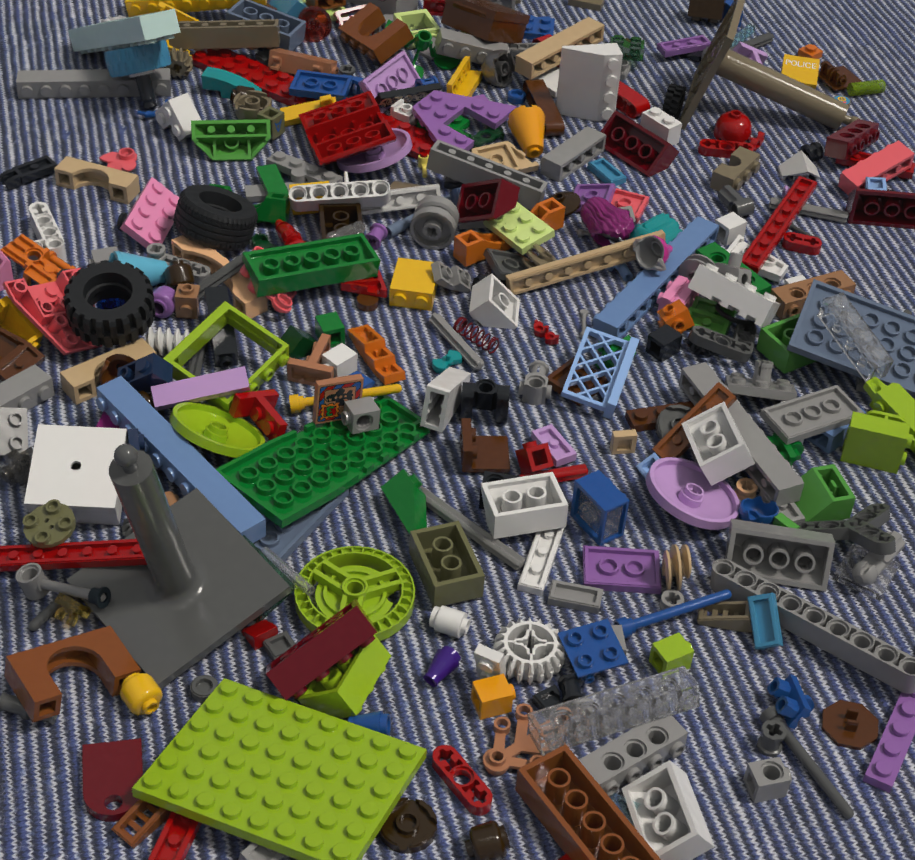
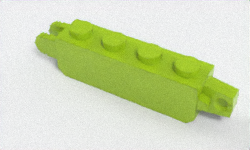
(892, 400)

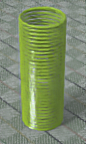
(866, 87)

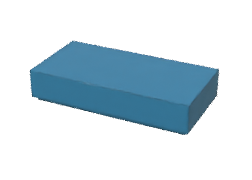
(606, 172)
(765, 621)

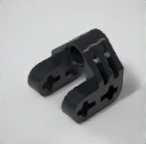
(485, 396)

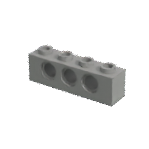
(635, 753)

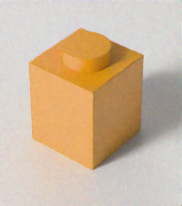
(492, 696)

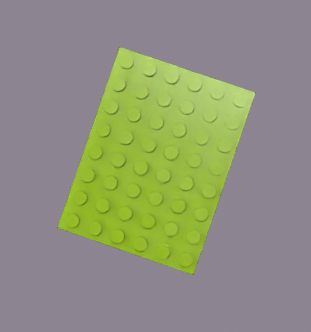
(281, 775)

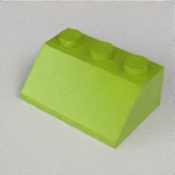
(349, 684)

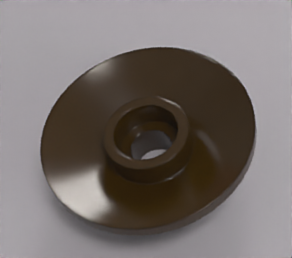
(568, 199)

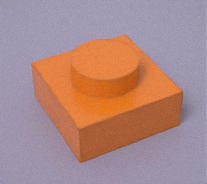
(810, 51)

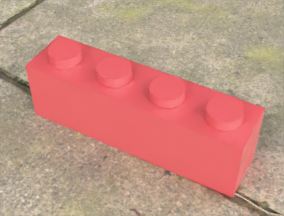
(885, 164)

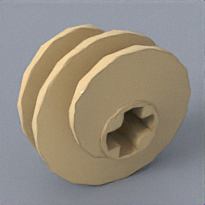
(676, 564)

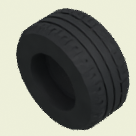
(215, 217)

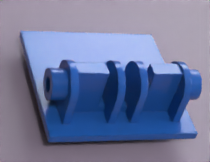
(592, 649)

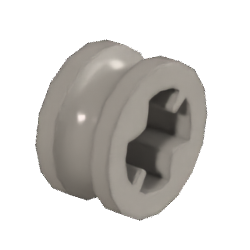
(156, 251)
(670, 595)

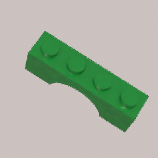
(273, 208)

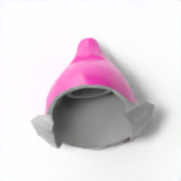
(652, 252)

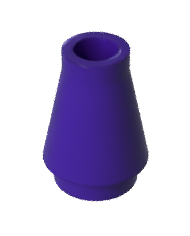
(443, 664)

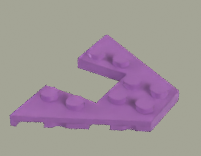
(442, 108)

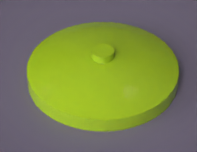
(215, 429)

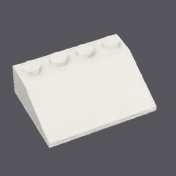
(589, 81)

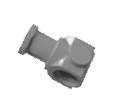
(536, 387)

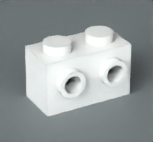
(662, 125)

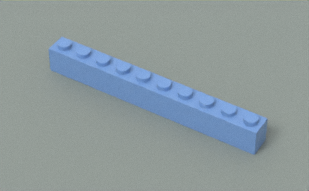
(643, 291)
(177, 456)

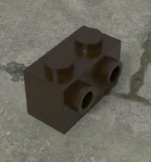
(709, 9)

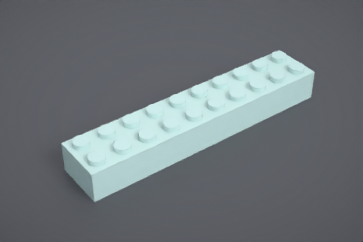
(125, 32)

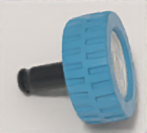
(139, 63)

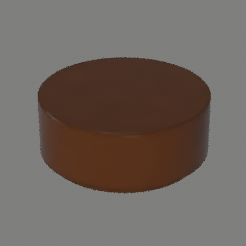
(367, 302)

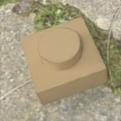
(623, 441)

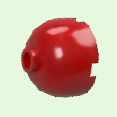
(733, 127)

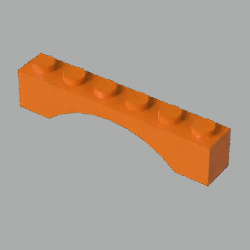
(471, 244)

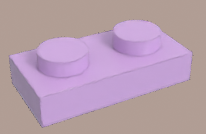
(559, 448)

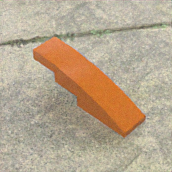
(375, 354)

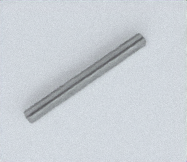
(474, 531)

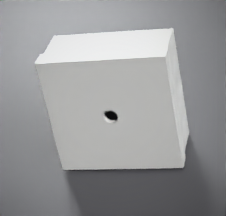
(74, 469)

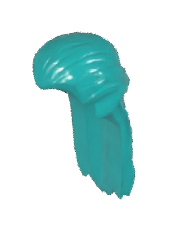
(658, 222)

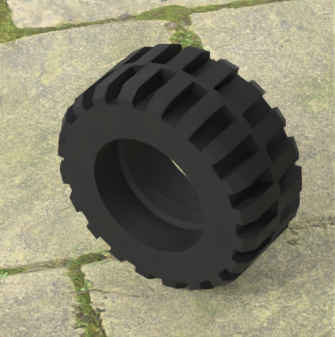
(109, 325)

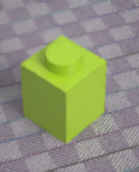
(671, 653)

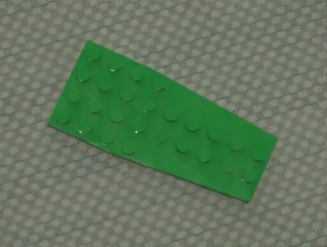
(318, 464)

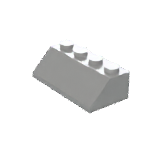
(782, 553)

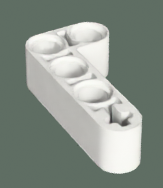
(46, 230)

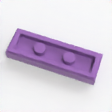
(683, 46)

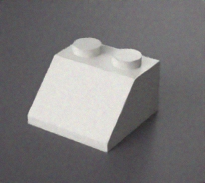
(494, 304)

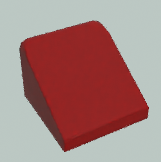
(259, 632)

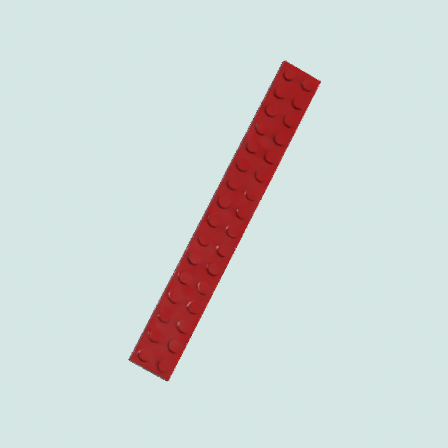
(277, 85)

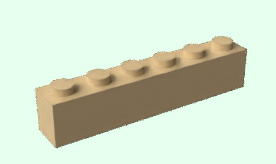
(548, 52)

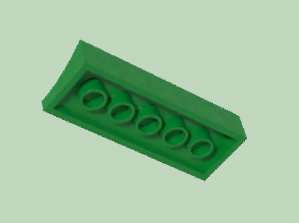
(311, 264)

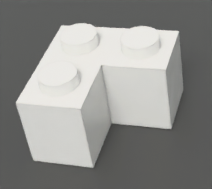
(178, 115)

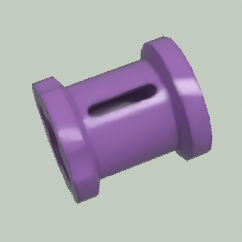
(376, 235)

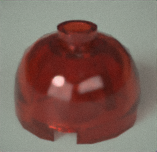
(322, 23)

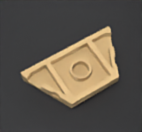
(507, 155)

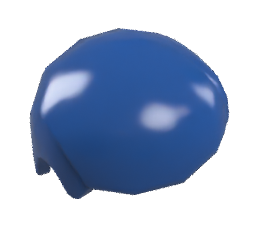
(757, 510)

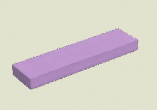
(200, 388)

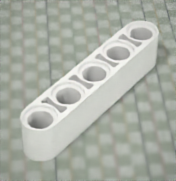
(331, 190)

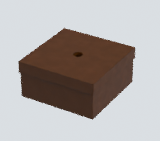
(486, 20)

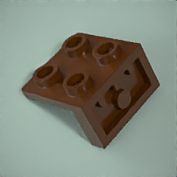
(482, 452)

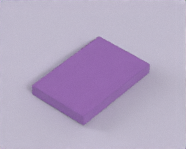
(622, 569)

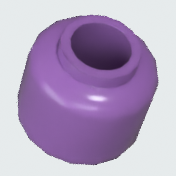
(164, 301)

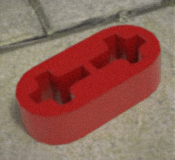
(801, 243)

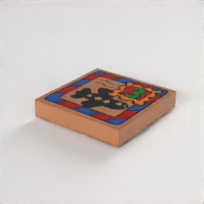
(332, 393)

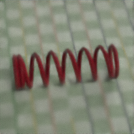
(464, 324)

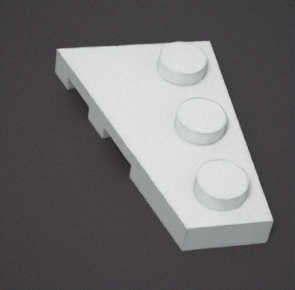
(772, 269)

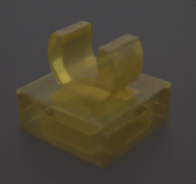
(72, 608)

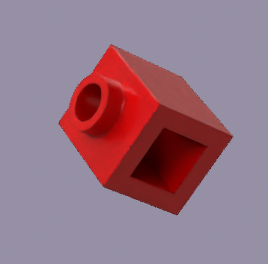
(534, 457)

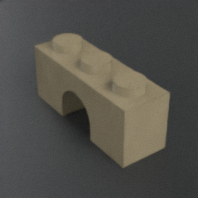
(741, 167)

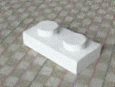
(489, 662)

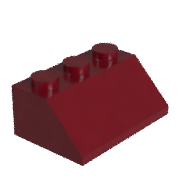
(486, 200)

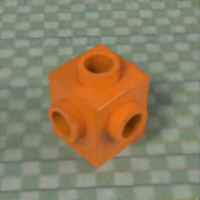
(676, 316)

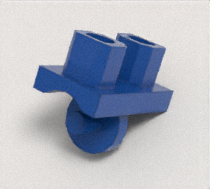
(790, 700)

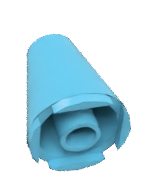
(151, 267)

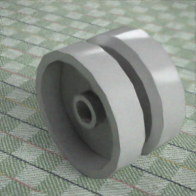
(434, 222)

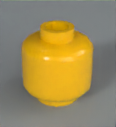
(141, 693)

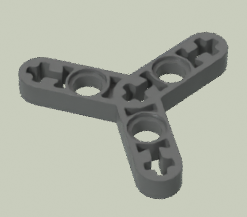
(860, 529)

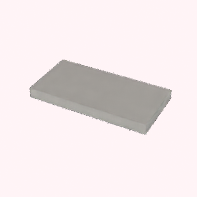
(810, 414)

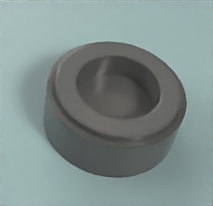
(202, 687)

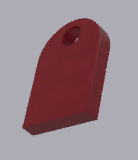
(109, 775)

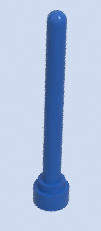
(631, 625)

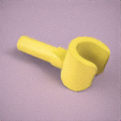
(422, 163)

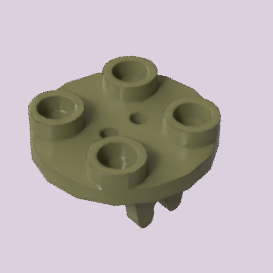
(41, 520)

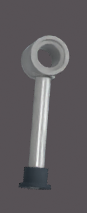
(37, 585)

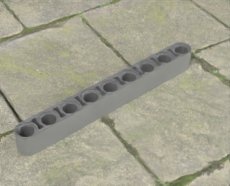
(821, 627)

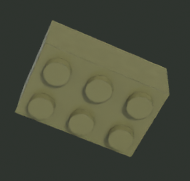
(446, 564)

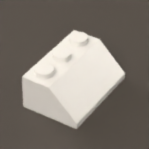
(524, 505)
(668, 813)

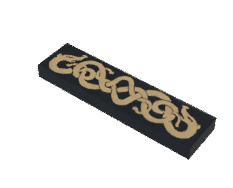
(410, 95)

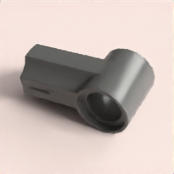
(735, 202)

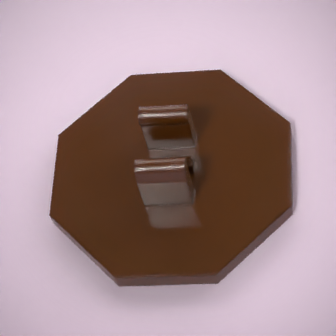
(849, 725)

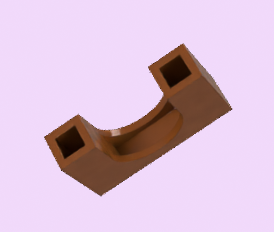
(377, 46)
(95, 650)

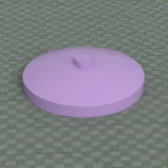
(378, 157)
(687, 494)

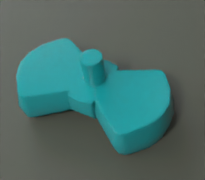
(452, 358)

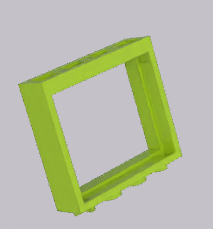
(204, 332)

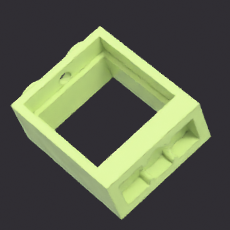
(417, 20)

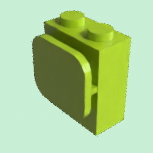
(876, 441)

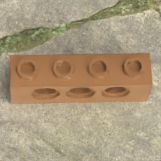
(794, 294)

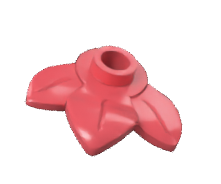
(121, 160)

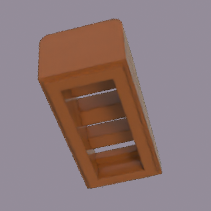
(151, 824)

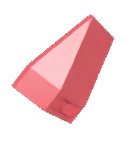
(46, 310)

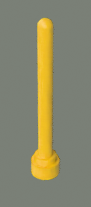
(299, 403)

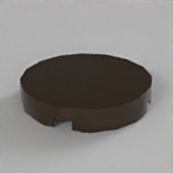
(409, 826)

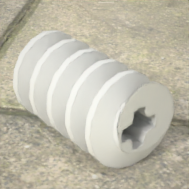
(164, 342)

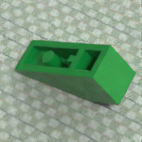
(407, 499)

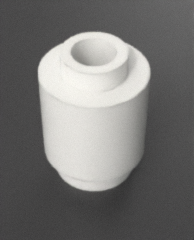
(449, 621)

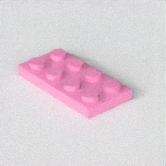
(151, 214)

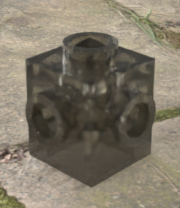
(16, 466)

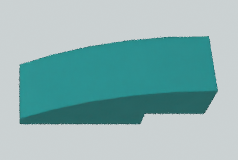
(224, 81)

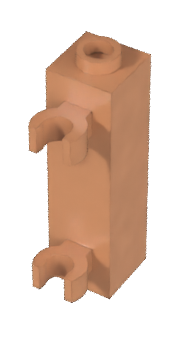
(291, 61)

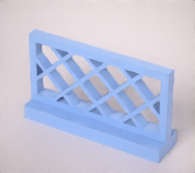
(616, 381)

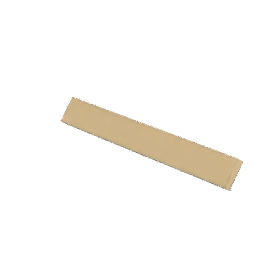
(574, 265)

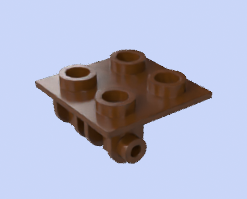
(836, 77)

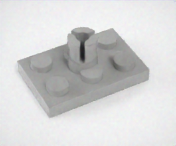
(761, 383)

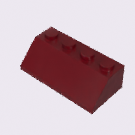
(637, 145)
(881, 208)
(320, 650)

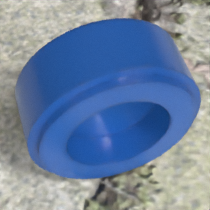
(516, 96)

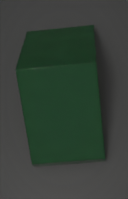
(299, 342)

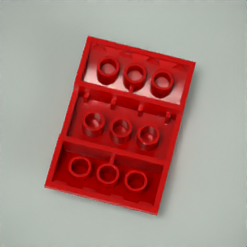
(346, 128)

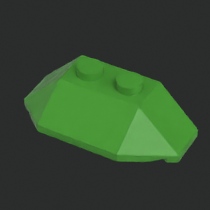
(231, 138)

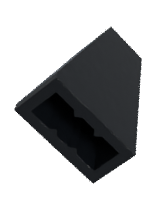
(224, 342)

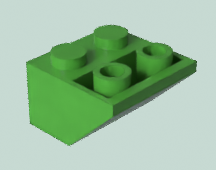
(825, 495)

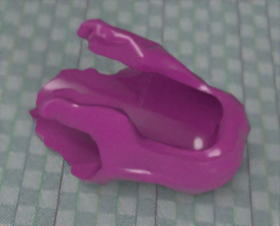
(603, 217)

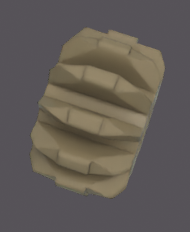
(180, 63)

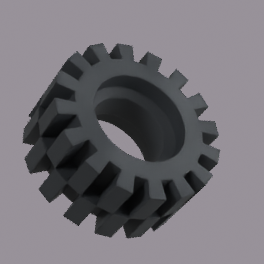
(674, 100)

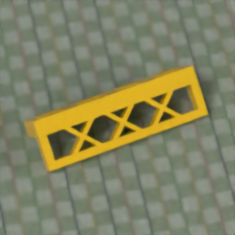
(464, 80)

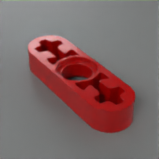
(721, 148)
(462, 792)

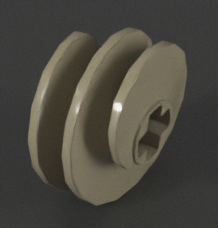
(538, 259)

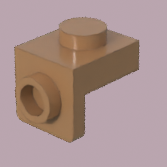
(187, 301)

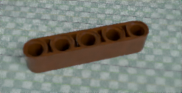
(539, 95)

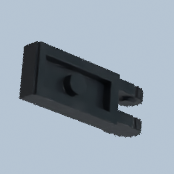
(27, 172)

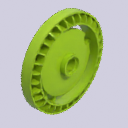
(360, 575)

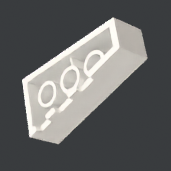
(734, 295)

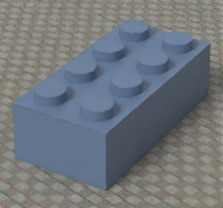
(291, 28)

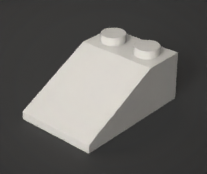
(717, 443)

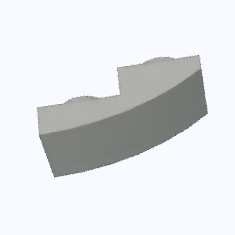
(451, 278)

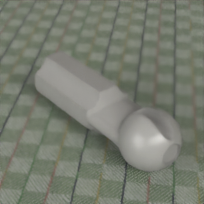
(872, 565)

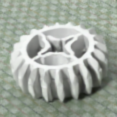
(530, 650)

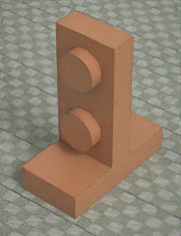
(311, 369)

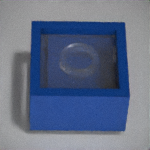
(599, 507)

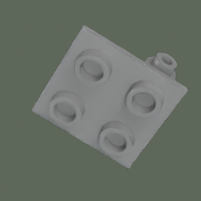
(13, 429)

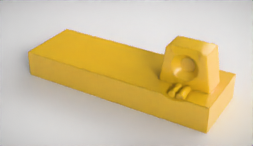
(291, 112)

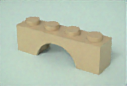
(76, 173)
(82, 379)

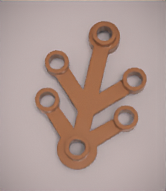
(522, 744)

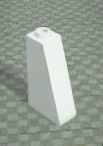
(443, 398)

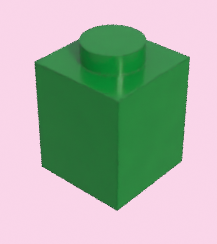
(331, 325)

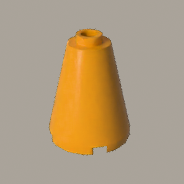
(528, 129)

